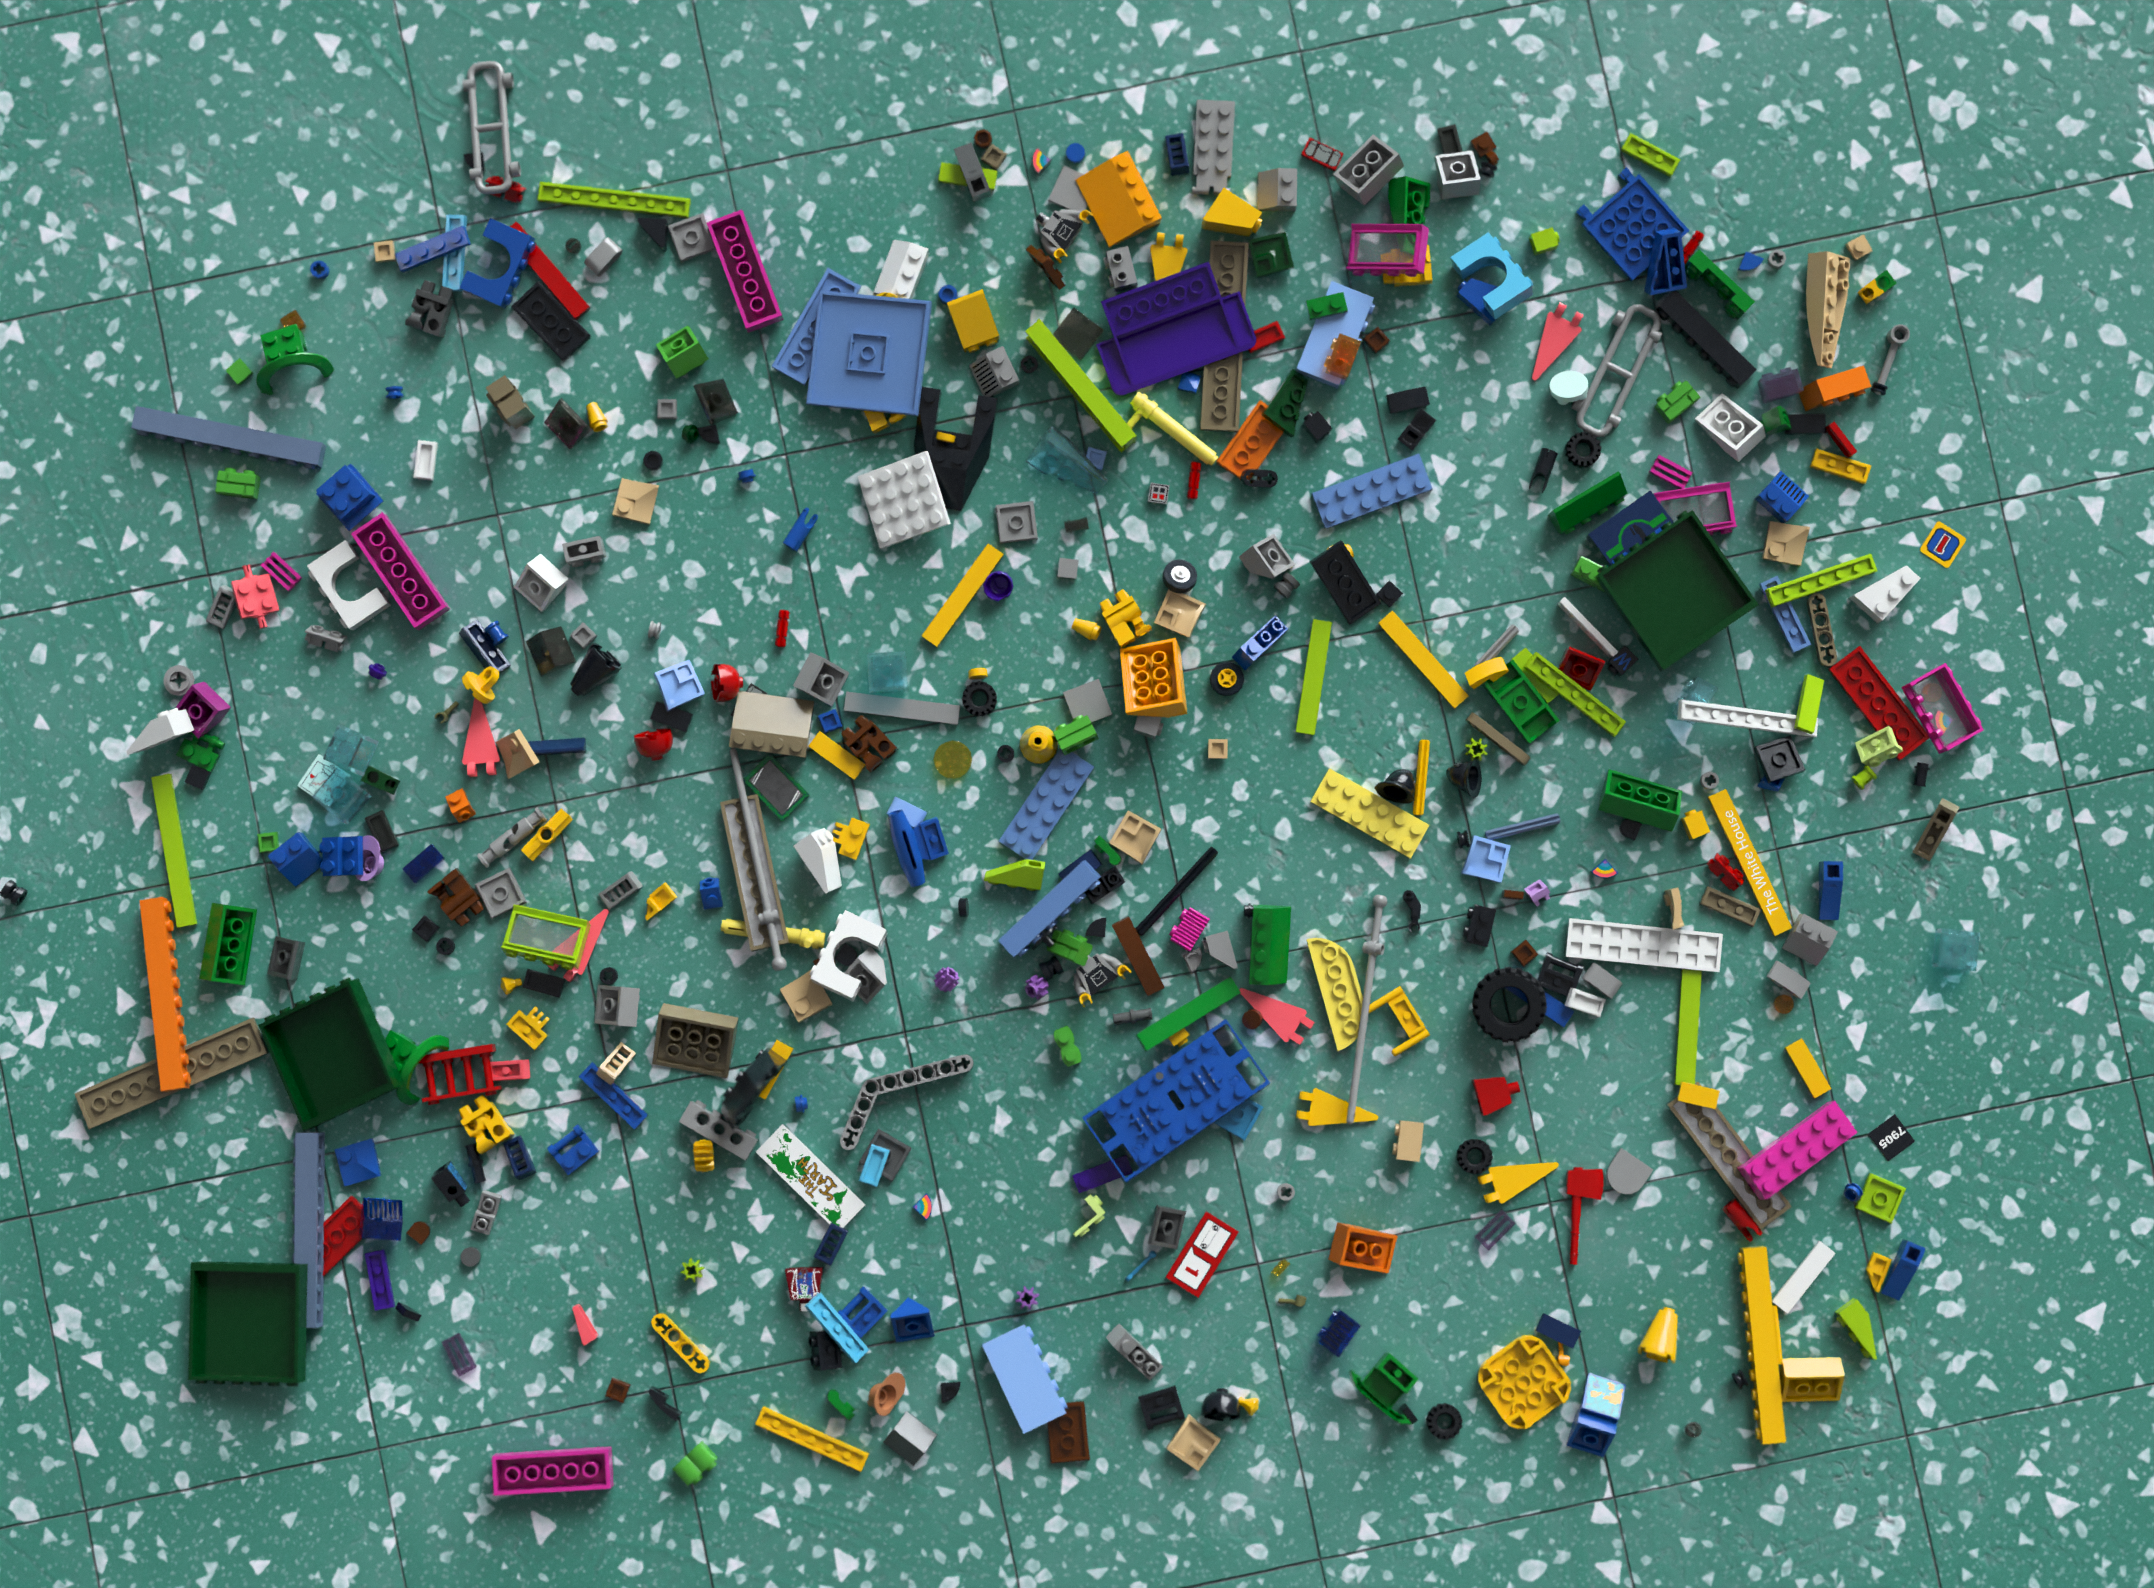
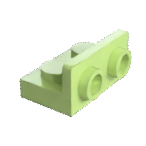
(1878, 747)

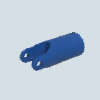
(799, 531)

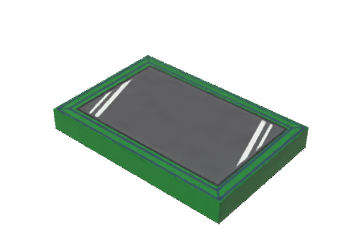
(776, 787)

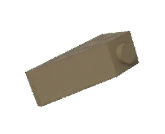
(1936, 829)

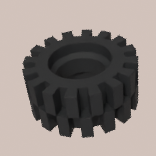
(1594, 446)
(979, 687)
(1486, 1156)
(1456, 1421)

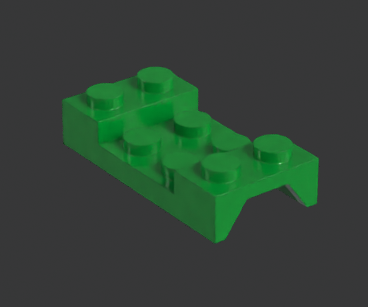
(1714, 277)
(1521, 703)

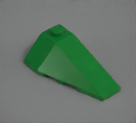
(1408, 200)

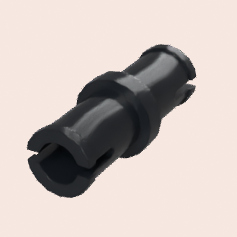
(475, 1163)

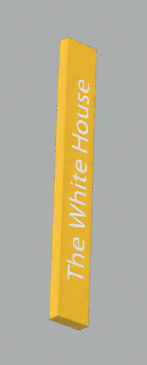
(1749, 862)

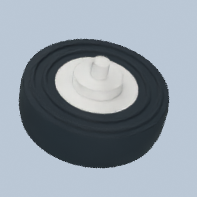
(1179, 576)

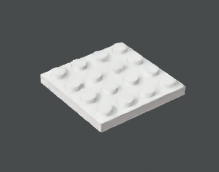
(904, 500)

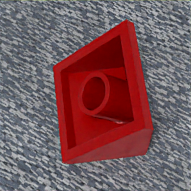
(1581, 667)

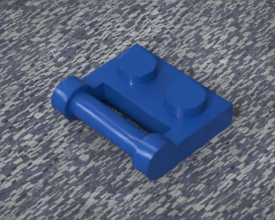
(576, 1155)
(867, 1316)

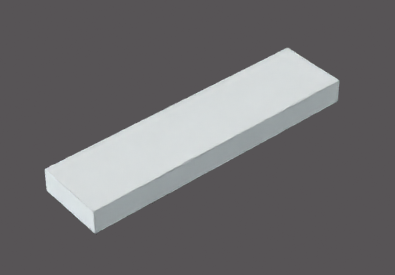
(1587, 627)
(1803, 1277)

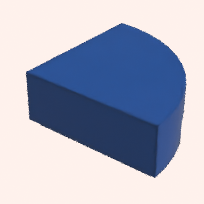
(1750, 262)

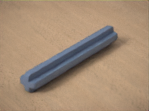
(1522, 827)

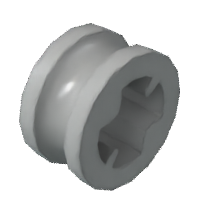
(1779, 253)
(654, 630)
(1712, 785)
(1284, 1197)

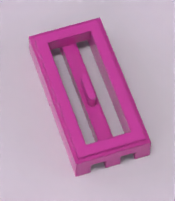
(1677, 467)
(269, 560)

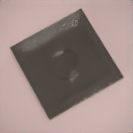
(1077, 333)

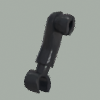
(1415, 907)

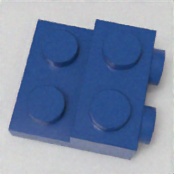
(342, 856)

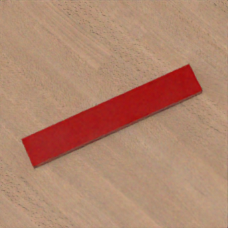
(555, 280)

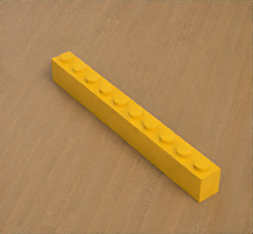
(1762, 1345)

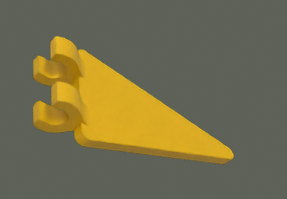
(1167, 259)
(1328, 1109)
(1513, 1179)

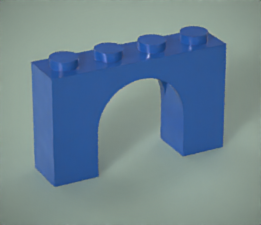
(499, 290)

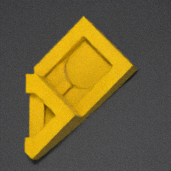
(659, 900)

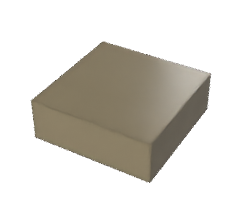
(993, 157)

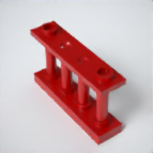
(465, 1055)

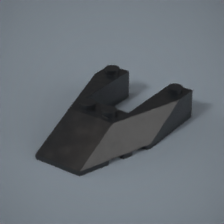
(956, 463)
(749, 1086)

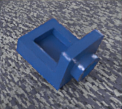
(711, 893)

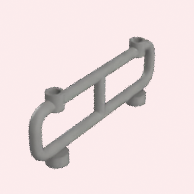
(511, 169)
(1621, 320)

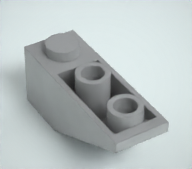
(1134, 1351)

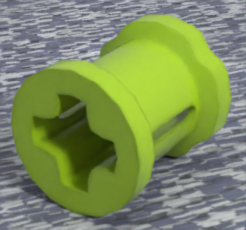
(1864, 777)

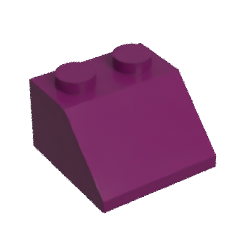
(203, 708)

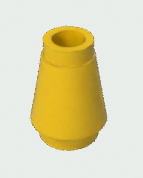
(596, 418)
(1087, 629)

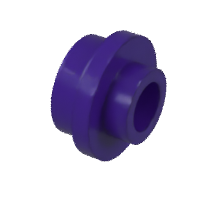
(377, 671)

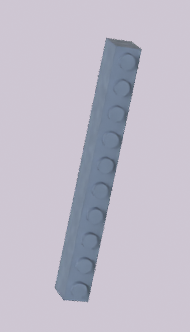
(229, 437)
(309, 1217)

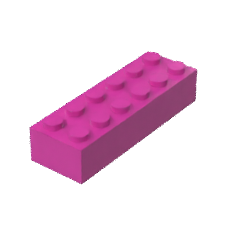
(745, 271)
(400, 571)
(1797, 1150)
(552, 1470)

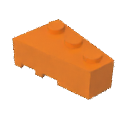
(1835, 387)

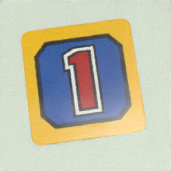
(1943, 544)

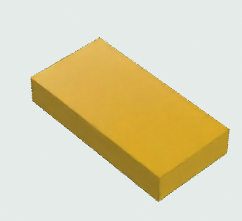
(1698, 1095)

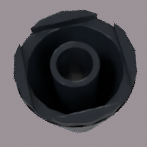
(594, 670)

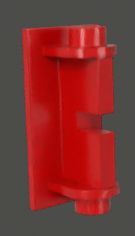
(512, 194)
(1731, 876)

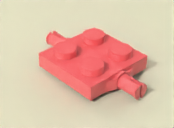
(254, 596)

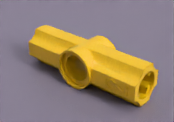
(538, 843)

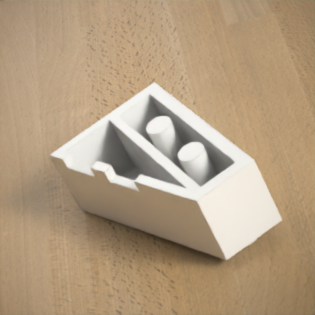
(1885, 594)

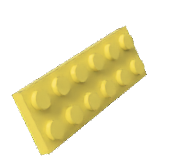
(1369, 813)

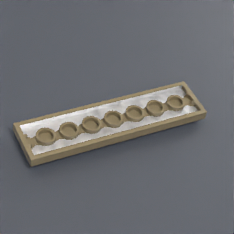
(746, 875)
(1726, 1153)

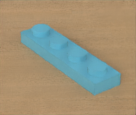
(454, 262)
(836, 1327)

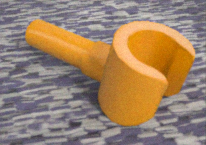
(1562, 1359)

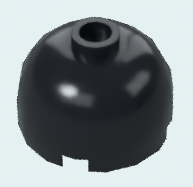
(1220, 1405)

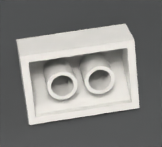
(902, 269)

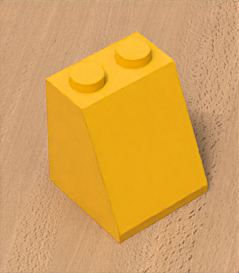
(1232, 216)
(973, 321)

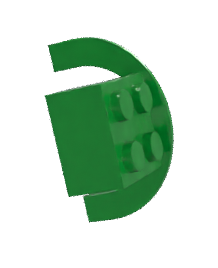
(284, 349)
(408, 1055)
(1385, 1385)

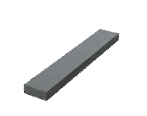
(902, 708)

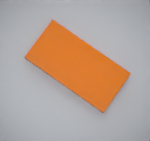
(1250, 444)

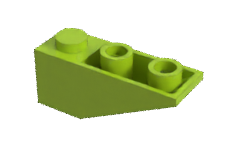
(1023, 873)
(1858, 1323)

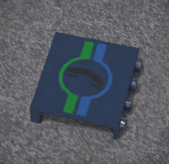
(1629, 527)

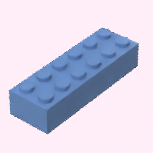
(1052, 906)

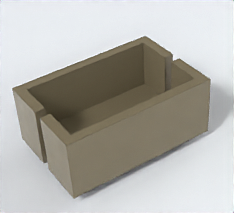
(509, 402)

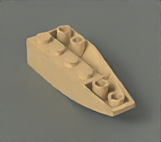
(1826, 302)

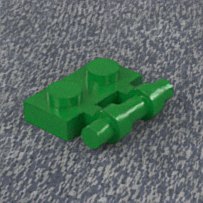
(199, 755)

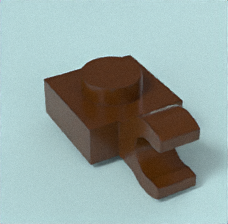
(1485, 146)

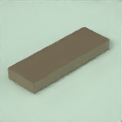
(1730, 906)

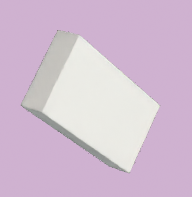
(425, 460)
(1585, 1002)

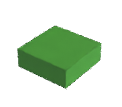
(239, 371)
(268, 842)

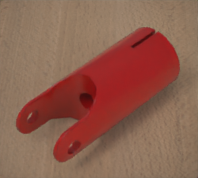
(1741, 1219)

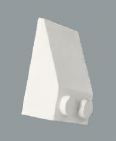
(1731, 427)
(162, 729)
(821, 858)

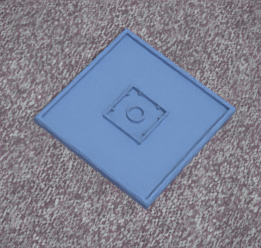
(869, 353)

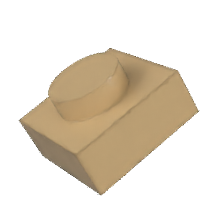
(1859, 247)
(384, 251)
(1217, 748)

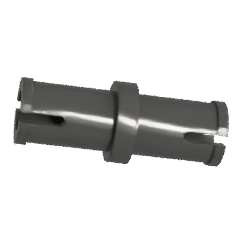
(1132, 1016)

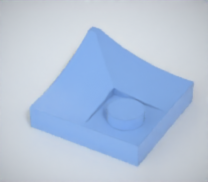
(678, 685)
(1486, 859)

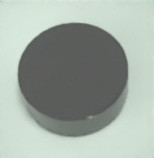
(470, 1256)

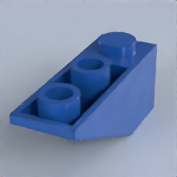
(1260, 642)
(1830, 889)
(1903, 1269)

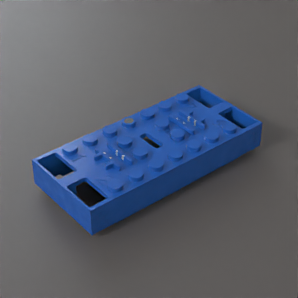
(1204, 1083)

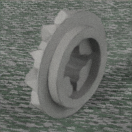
(172, 674)

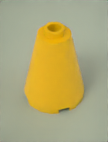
(1042, 752)
(1661, 1337)

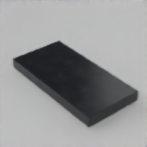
(551, 321)
(1345, 582)

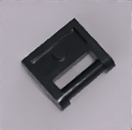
(1557, 981)
(1159, 1401)

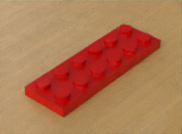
(1878, 700)

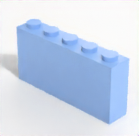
(1326, 328)
(1025, 1378)

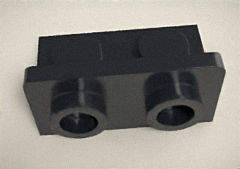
(1479, 925)
(825, 1351)

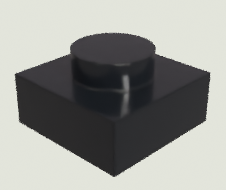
(1389, 593)

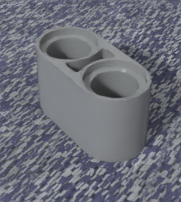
(603, 256)
(1602, 980)

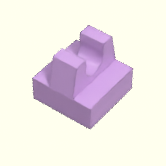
(1537, 891)

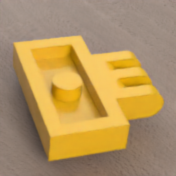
(851, 837)
(529, 1027)

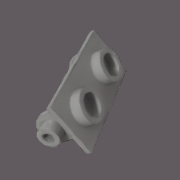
(317, 634)

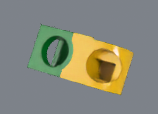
(1877, 287)

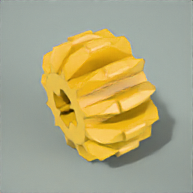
(703, 1155)

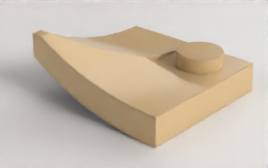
(635, 501)
(1785, 543)
(1179, 613)
(516, 753)
(1135, 837)
(1673, 900)
(805, 997)
(1193, 1443)

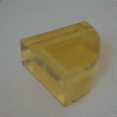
(1280, 1267)

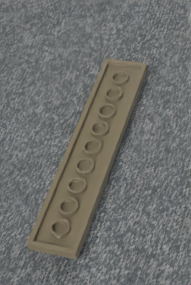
(1223, 377)
(142, 1084)

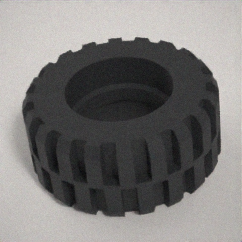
(1509, 1030)

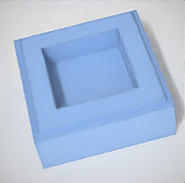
(1096, 457)

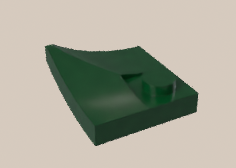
(1271, 254)

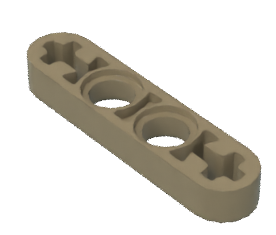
(1818, 630)
(1498, 739)

